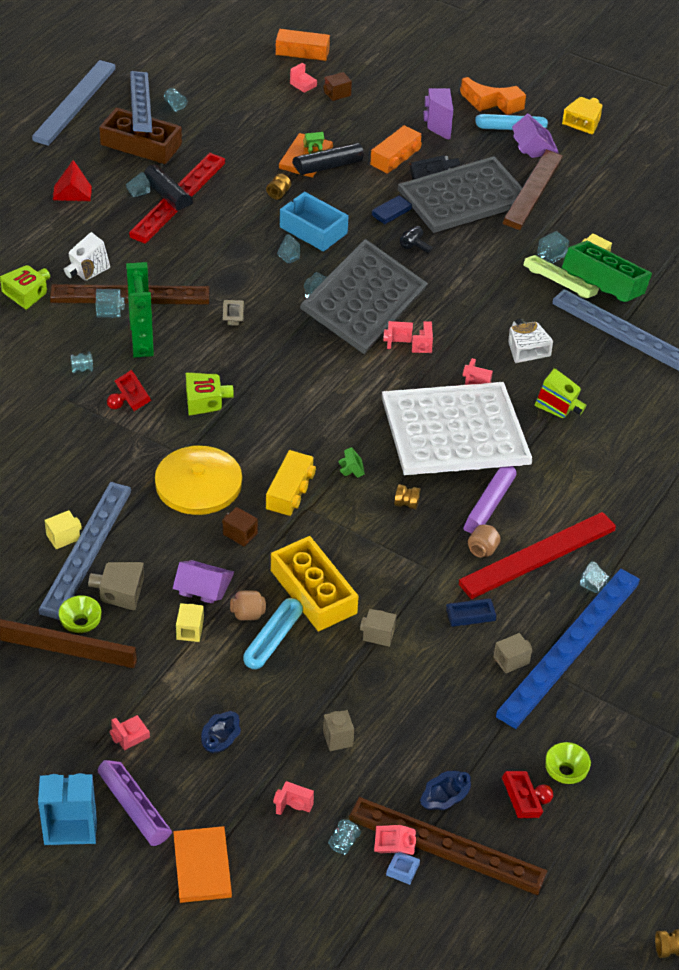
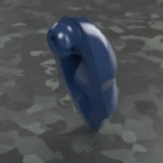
(220, 732)
(445, 790)

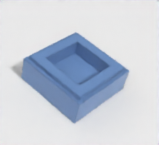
(403, 867)

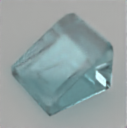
(138, 185)
(289, 249)
(594, 578)

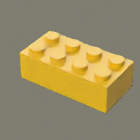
(314, 582)

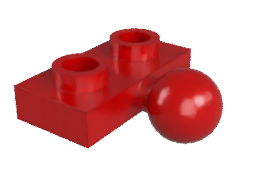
(131, 391)
(523, 796)

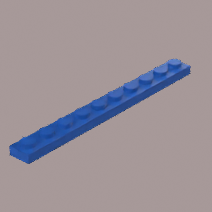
(567, 649)

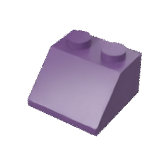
(439, 112)
(533, 137)
(202, 580)

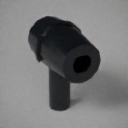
(412, 238)

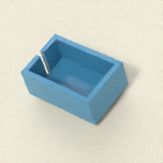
(313, 221)
(67, 809)

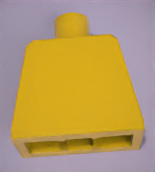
(583, 114)

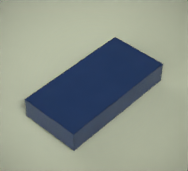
(391, 209)
(471, 612)

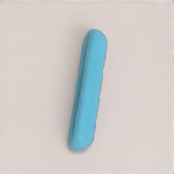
(502, 122)
(272, 633)

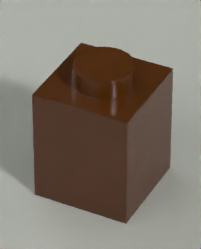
(337, 86)
(240, 526)

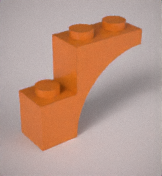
(484, 97)

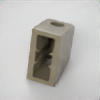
(119, 583)

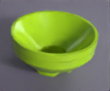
(79, 607)
(568, 755)

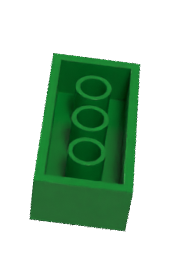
(606, 271)

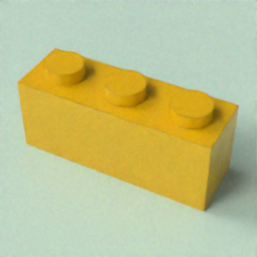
(290, 483)

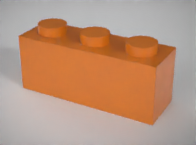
(302, 44)
(395, 149)

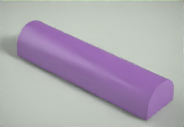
(490, 498)
(134, 802)

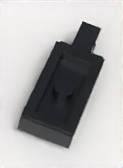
(432, 166)

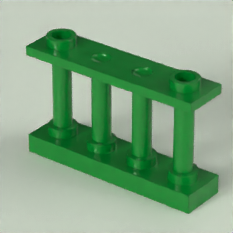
(140, 309)

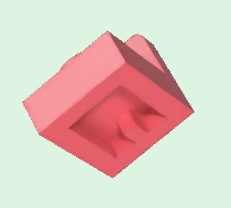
(301, 79)
(398, 332)
(423, 342)
(476, 375)
(129, 732)
(295, 796)
(395, 839)

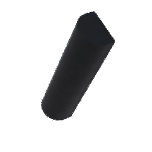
(328, 158)
(167, 188)

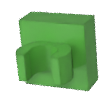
(313, 139)
(351, 463)

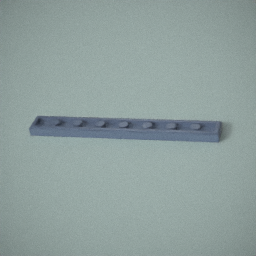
(140, 102)
(73, 103)
(618, 328)
(85, 549)

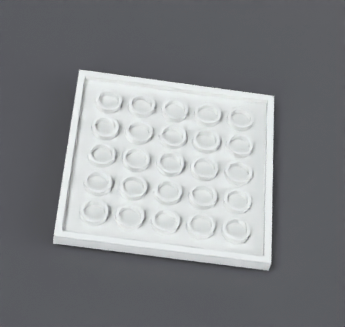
(455, 428)

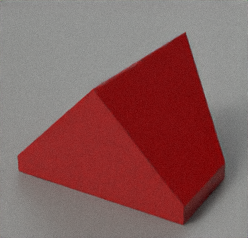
(72, 185)

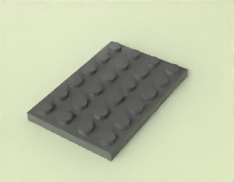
(461, 194)
(363, 296)

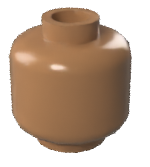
(484, 540)
(248, 605)

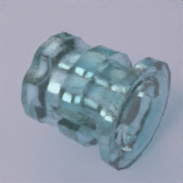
(176, 98)
(81, 362)
(344, 836)

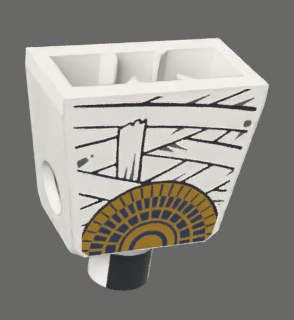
(88, 258)
(529, 341)

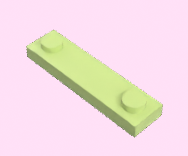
(540, 266)

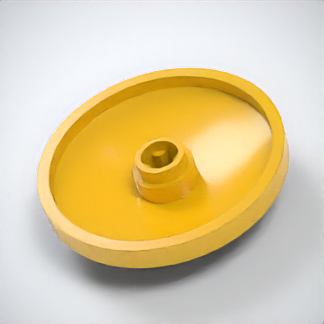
(198, 480)

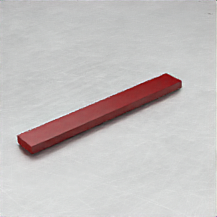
(164, 211)
(536, 555)

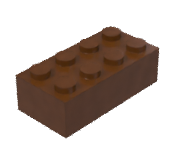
(157, 145)

